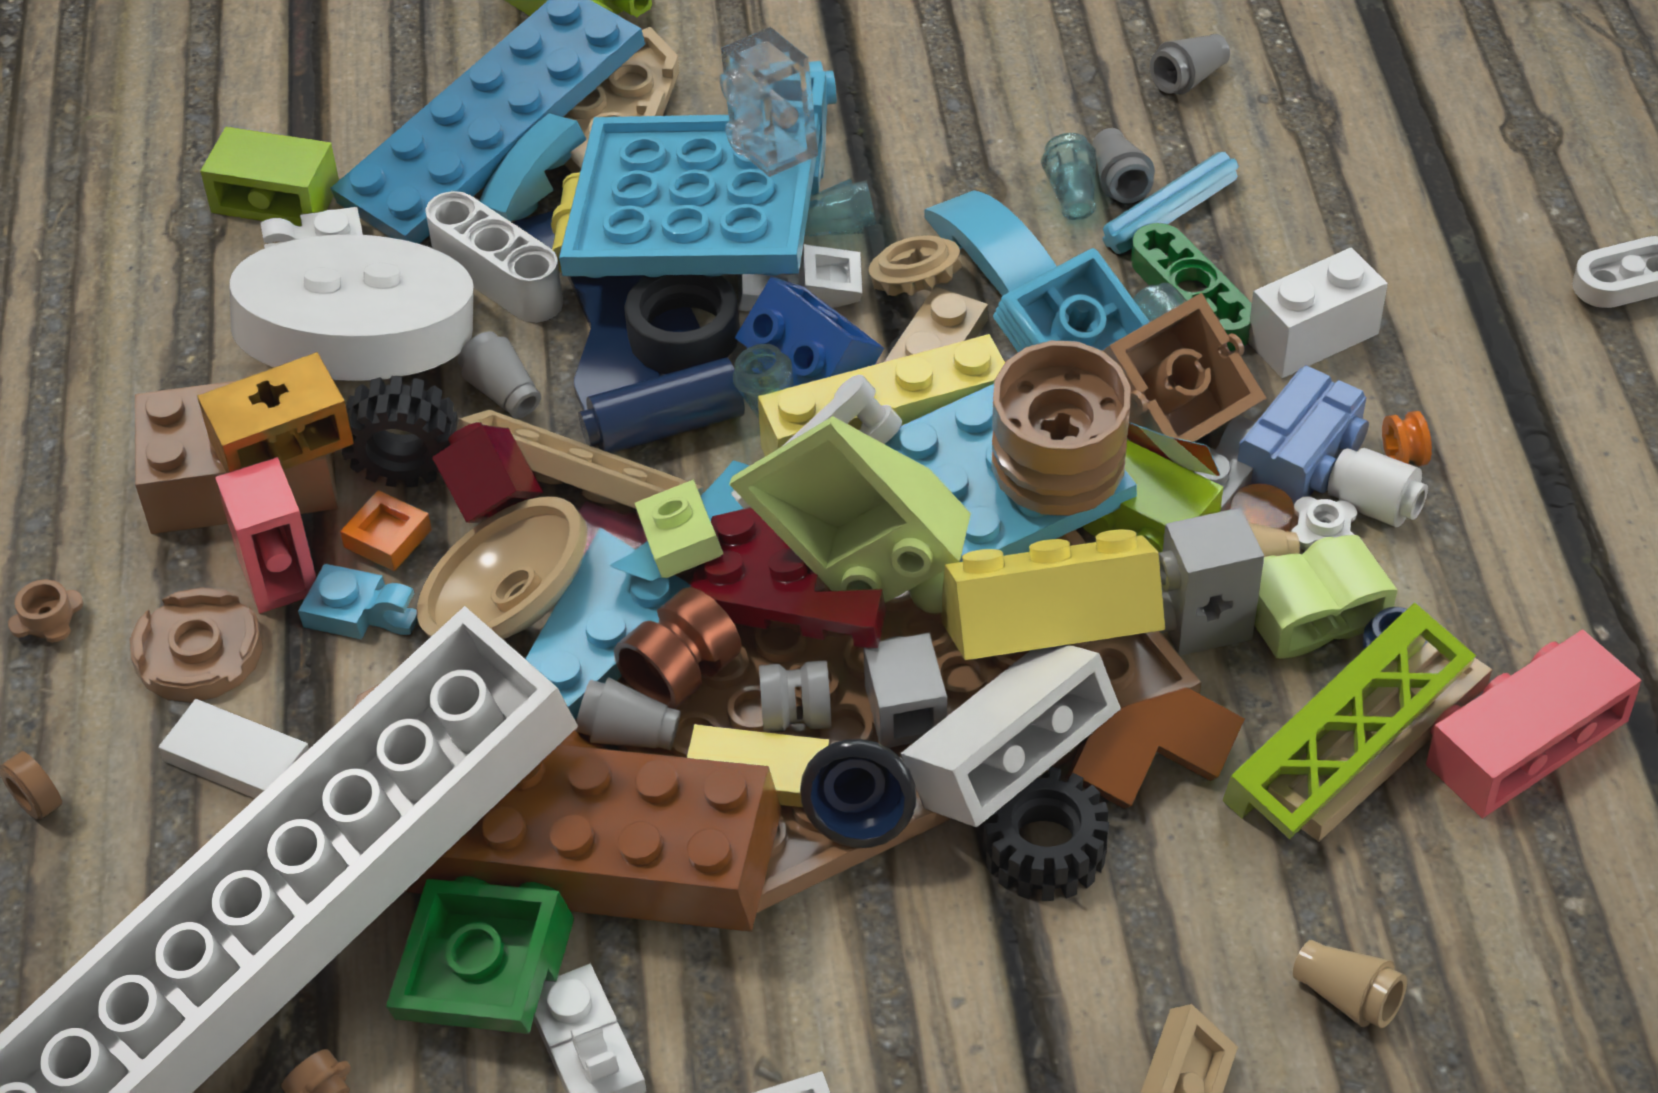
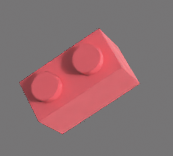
(267, 534)

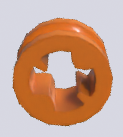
(1407, 438)

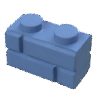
(1304, 433)

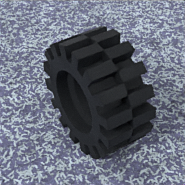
(404, 409)
(1048, 866)

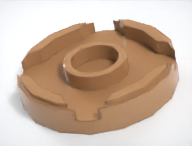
(196, 645)

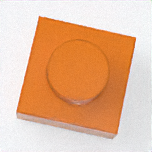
(386, 530)

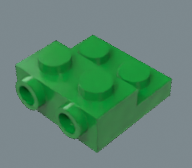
(480, 954)

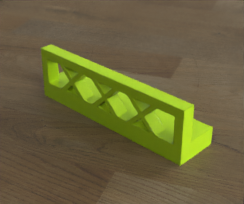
(1329, 710)

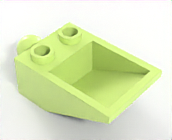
(859, 512)

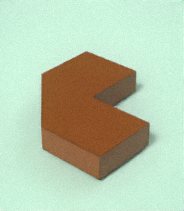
(1173, 724)

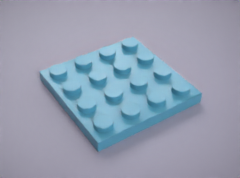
(681, 202)

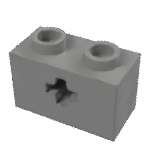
(1210, 581)

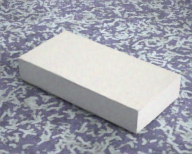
(229, 749)

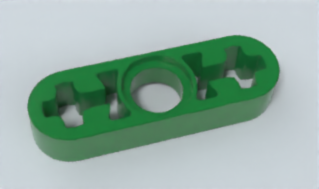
(1189, 263)

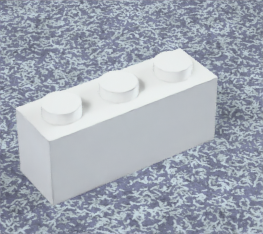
(1011, 732)

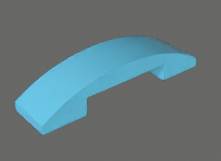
(992, 238)

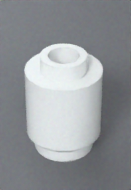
(1378, 485)

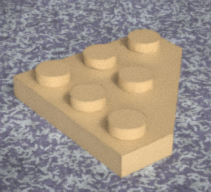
(634, 89)

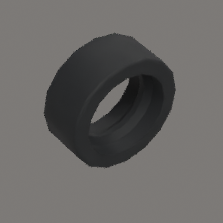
(677, 351)

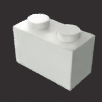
(1316, 312)

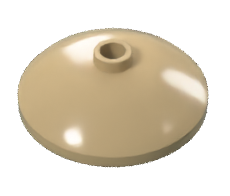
(507, 567)

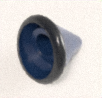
(858, 793)

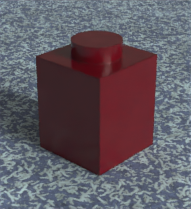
(485, 471)

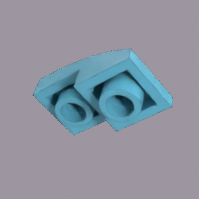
(521, 177)

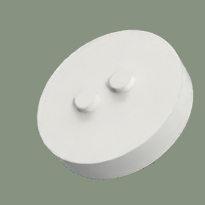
(356, 301)

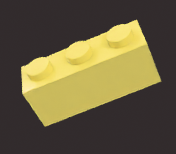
(1052, 595)

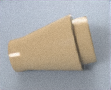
(1353, 982)

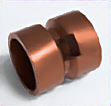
(675, 654)

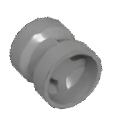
(779, 699)

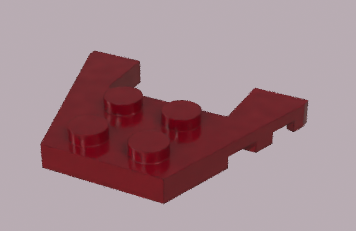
(768, 581)

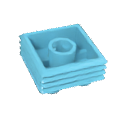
(1069, 297)

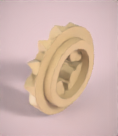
(915, 265)

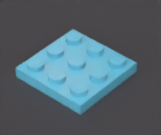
(958, 450)

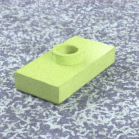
(678, 529)

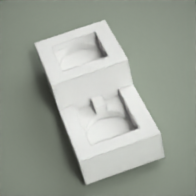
(824, 271)

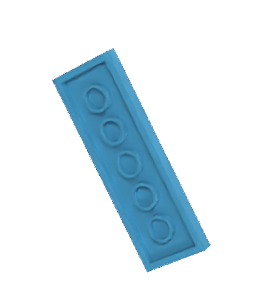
(479, 117)

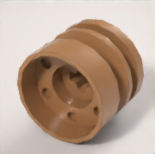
(1060, 427)

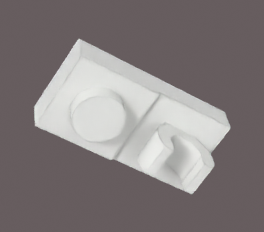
(585, 1036)

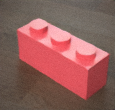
(1531, 722)

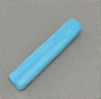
(1171, 200)

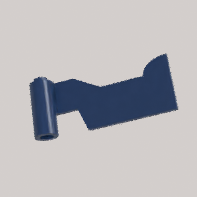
(618, 394)

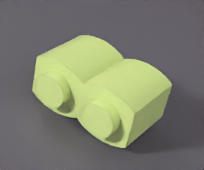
(1320, 595)

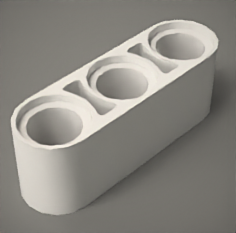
(498, 255)

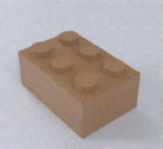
(180, 465)

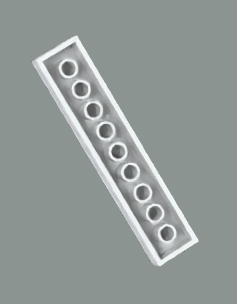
(293, 874)

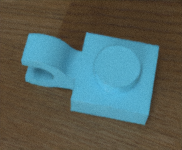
(351, 600)

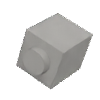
(904, 688)

